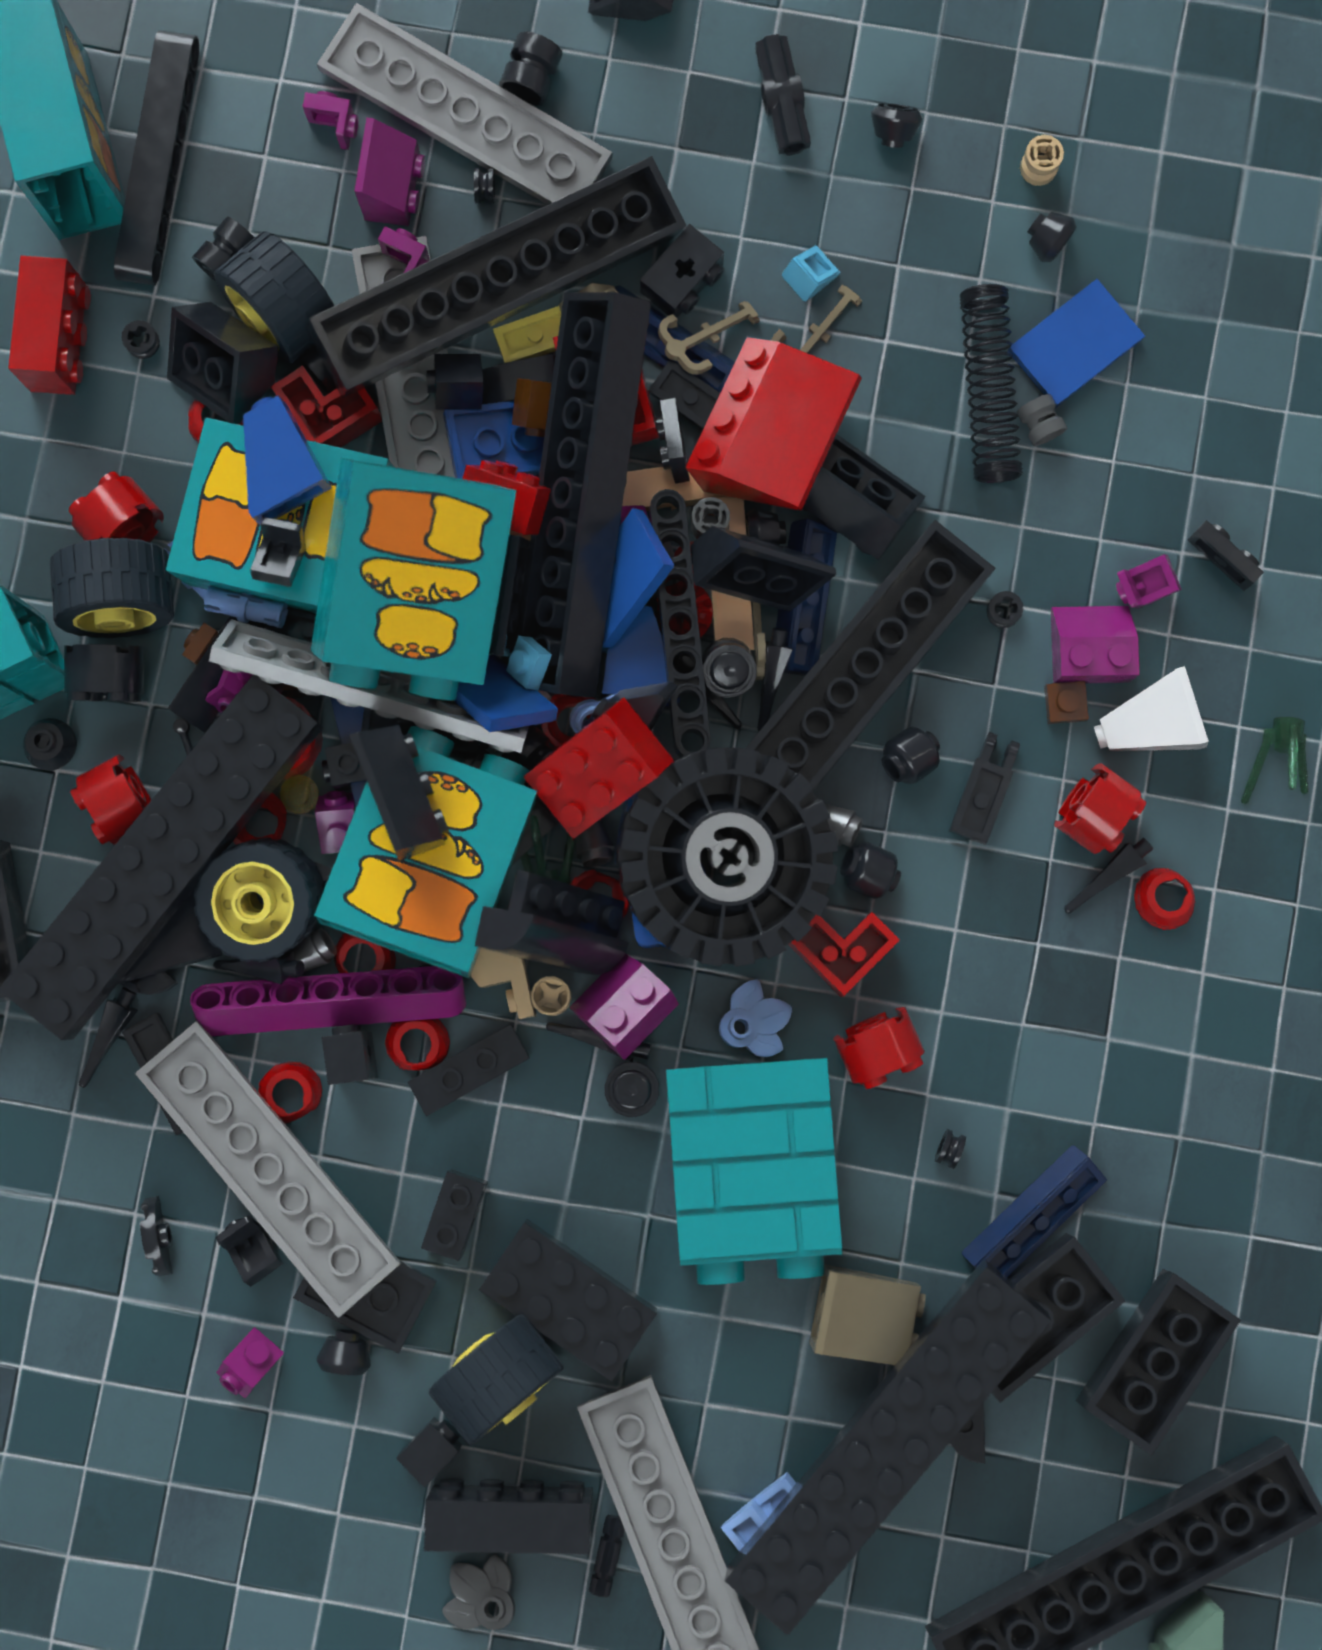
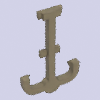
(820, 332)
(676, 349)
(759, 641)

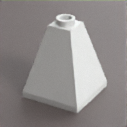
(1156, 719)

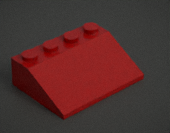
(772, 425)

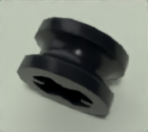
(484, 185)
(135, 329)
(996, 602)
(950, 1149)

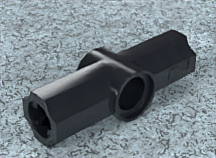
(782, 94)

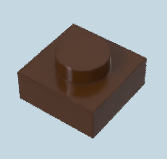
(198, 642)
(1066, 702)

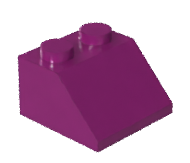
(388, 174)
(1094, 644)
(625, 1005)

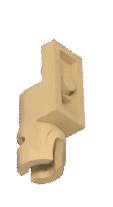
(499, 968)

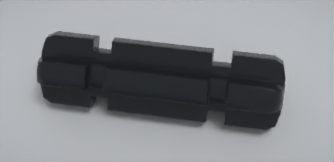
(607, 1556)

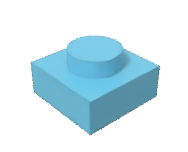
(528, 662)

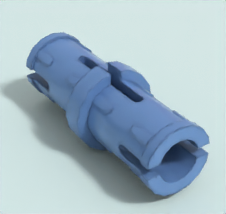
(245, 607)

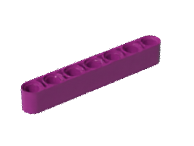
(328, 1000)

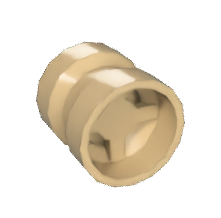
(1037, 168)
(551, 996)

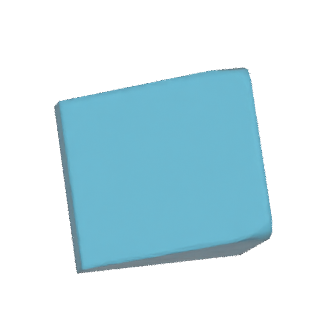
(810, 273)

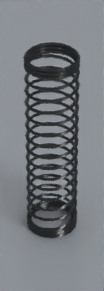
(1008, 469)

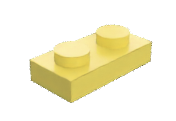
(529, 335)

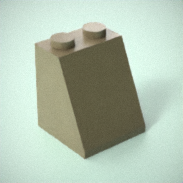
(865, 1316)

